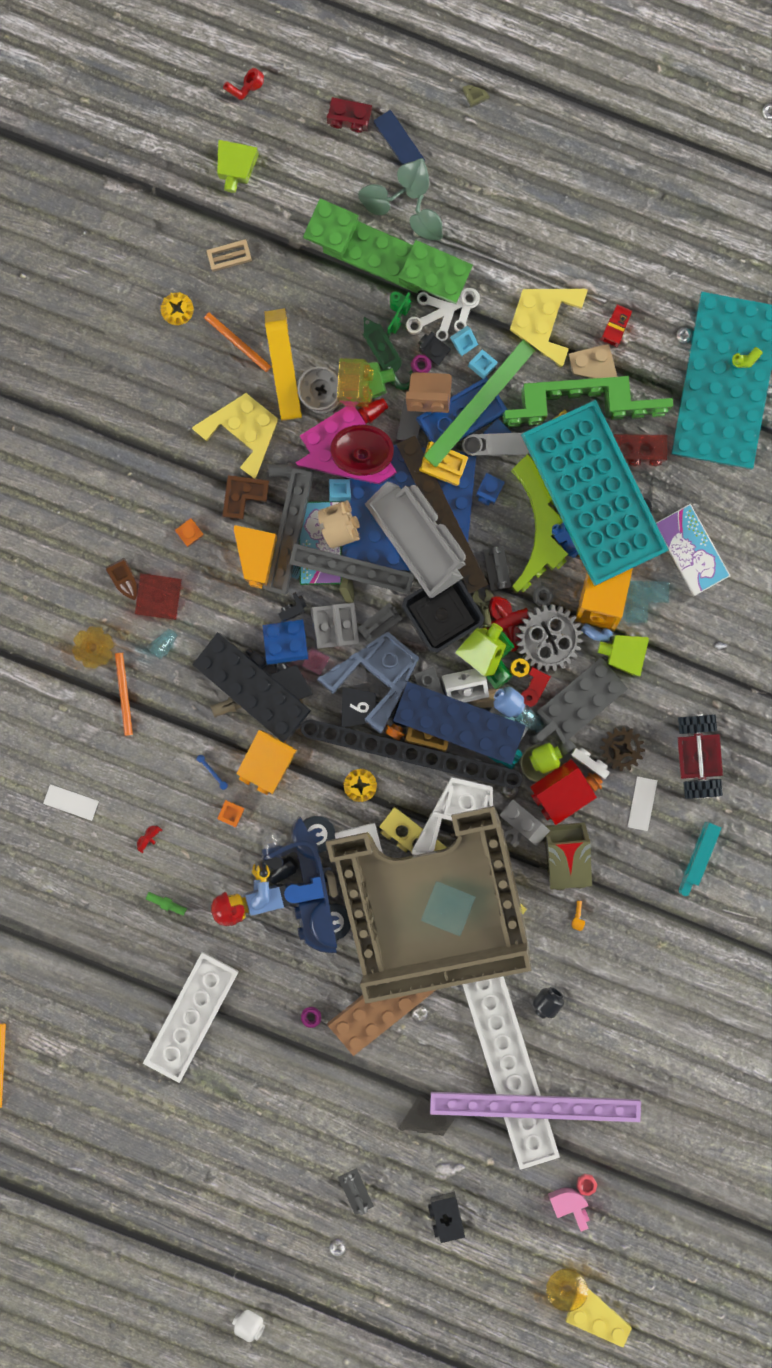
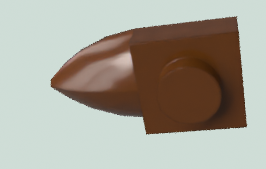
(123, 578)

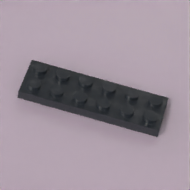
(251, 687)

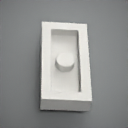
(583, 757)

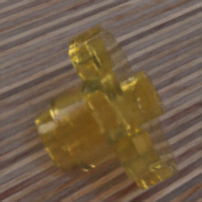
(83, 652)

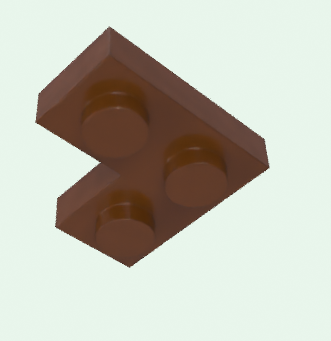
(240, 489)

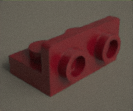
(349, 115)

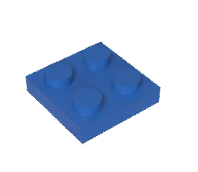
(285, 642)

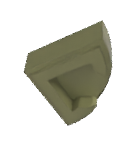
(475, 95)
(347, 590)

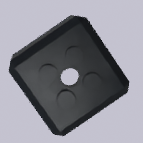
(439, 634)

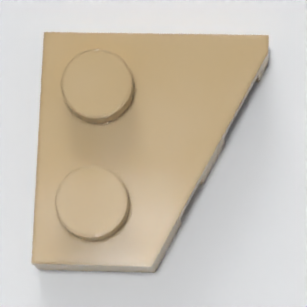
(593, 362)

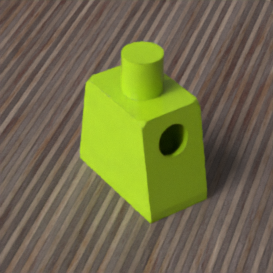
(235, 163)
(483, 649)
(625, 653)

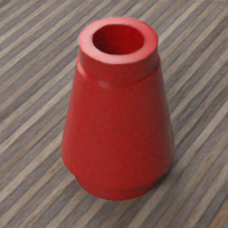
(373, 410)

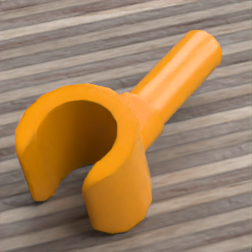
(578, 923)

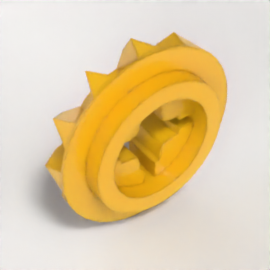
(186, 307)
(354, 793)

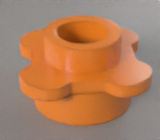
(394, 731)

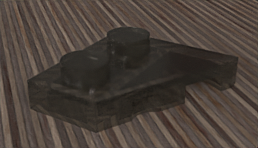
(422, 1121)

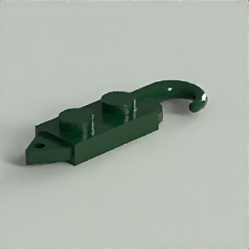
(384, 351)

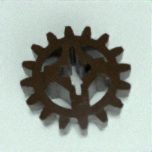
(626, 739)

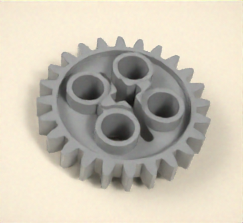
(565, 629)

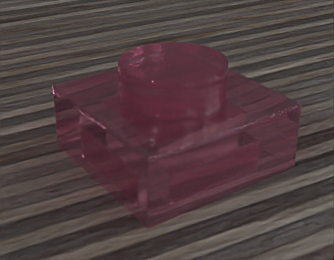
(316, 661)

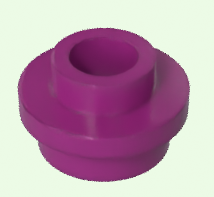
(421, 358)
(308, 1023)

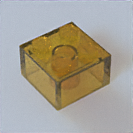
(354, 382)

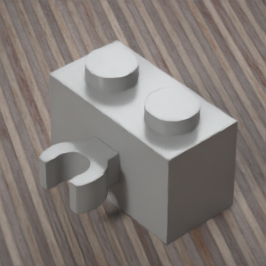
(523, 824)

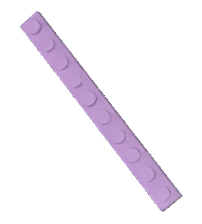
(535, 1106)

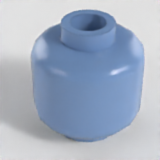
(509, 702)

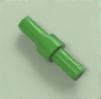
(166, 903)

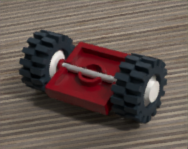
(700, 756)

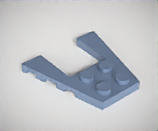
(387, 661)

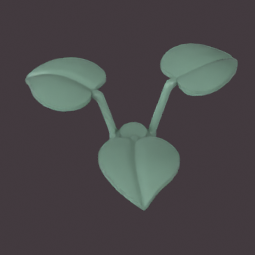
(415, 180)

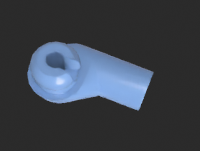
(595, 634)

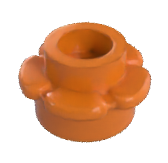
(594, 781)

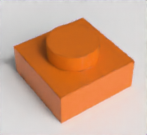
(189, 532)
(230, 813)

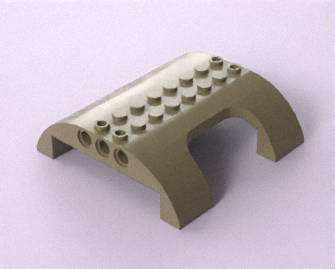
(390, 896)

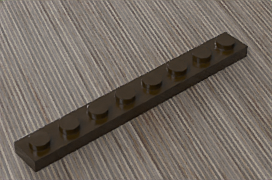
(430, 488)

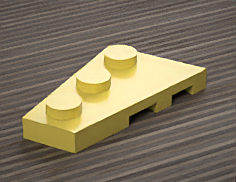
(600, 1320)

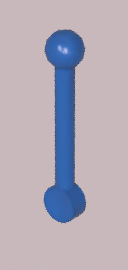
(201, 759)

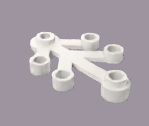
(445, 309)

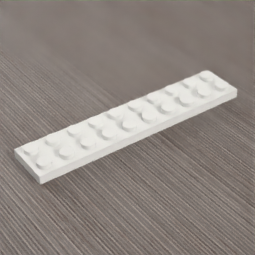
(509, 1067)

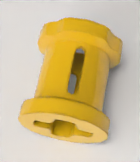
(525, 670)

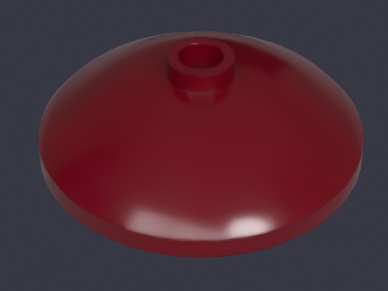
(362, 450)

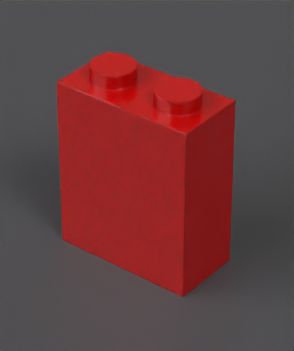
(562, 792)

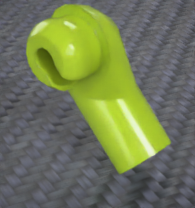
(746, 361)

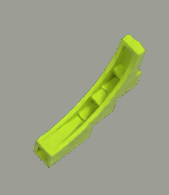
(545, 549)

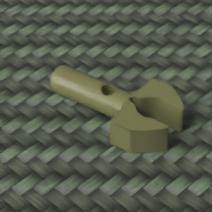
(484, 606)

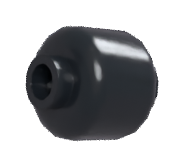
(548, 1002)

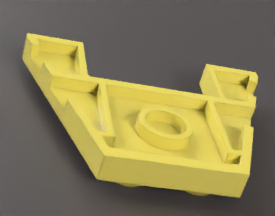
(537, 315)
(248, 423)

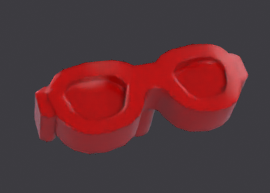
(149, 834)

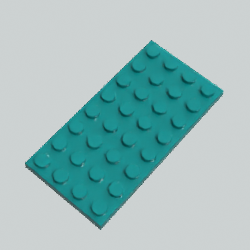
(719, 402)
(594, 492)

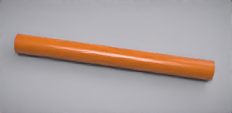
(237, 342)
(123, 694)

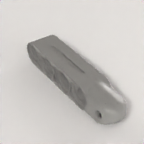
(495, 444)

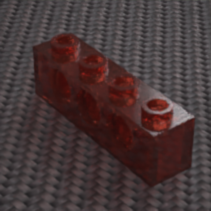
(656, 444)

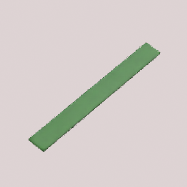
(479, 403)

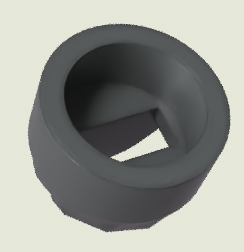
(566, 747)

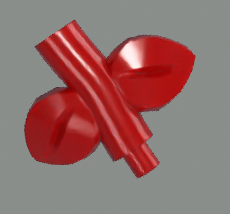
(502, 612)

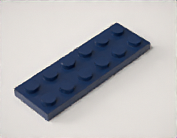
(459, 723)

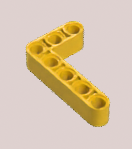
(282, 364)

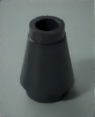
(289, 868)

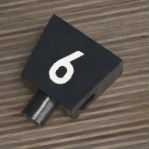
(356, 706)

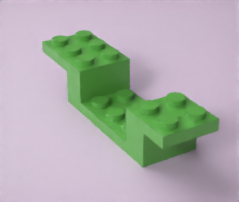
(385, 255)
(616, 400)

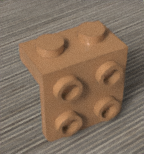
(429, 392)

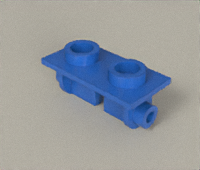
(561, 534)

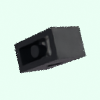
(443, 1229)

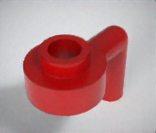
(252, 81)

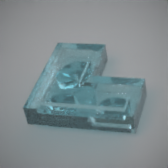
(640, 594)

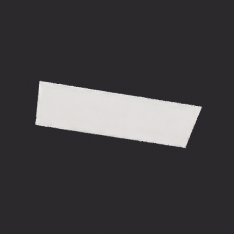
(71, 802)
(642, 803)

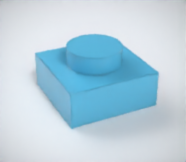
(464, 340)
(482, 364)
(339, 490)

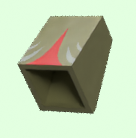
(568, 856)

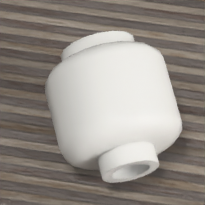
(248, 1325)

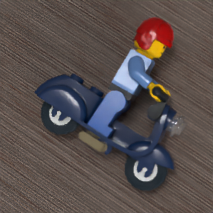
(320, 921)

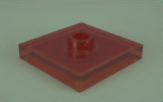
(158, 596)

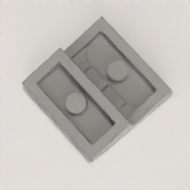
(334, 625)

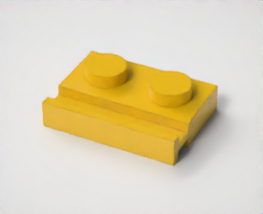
(449, 469)

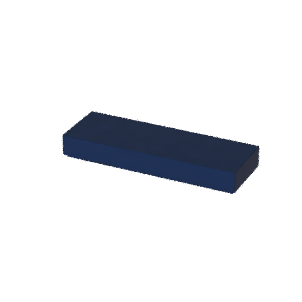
(397, 138)

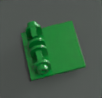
(401, 305)

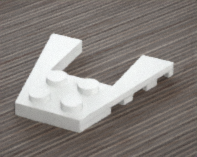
(457, 797)

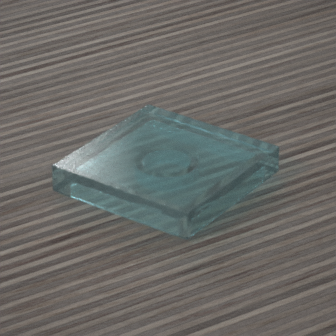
(448, 908)

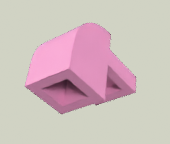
(568, 1201)

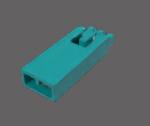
(699, 857)

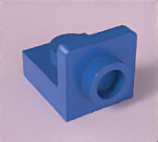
(489, 490)

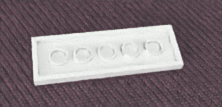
(190, 1017)

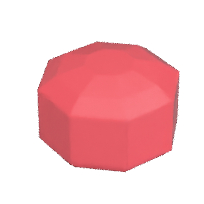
(586, 1184)

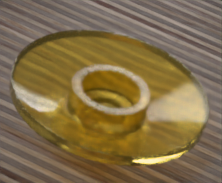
(566, 1300)

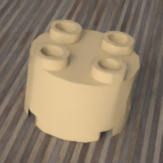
(339, 524)

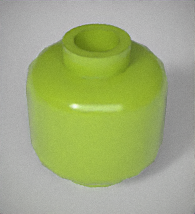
(545, 758)

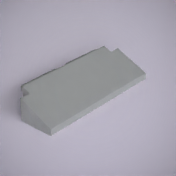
(413, 531)

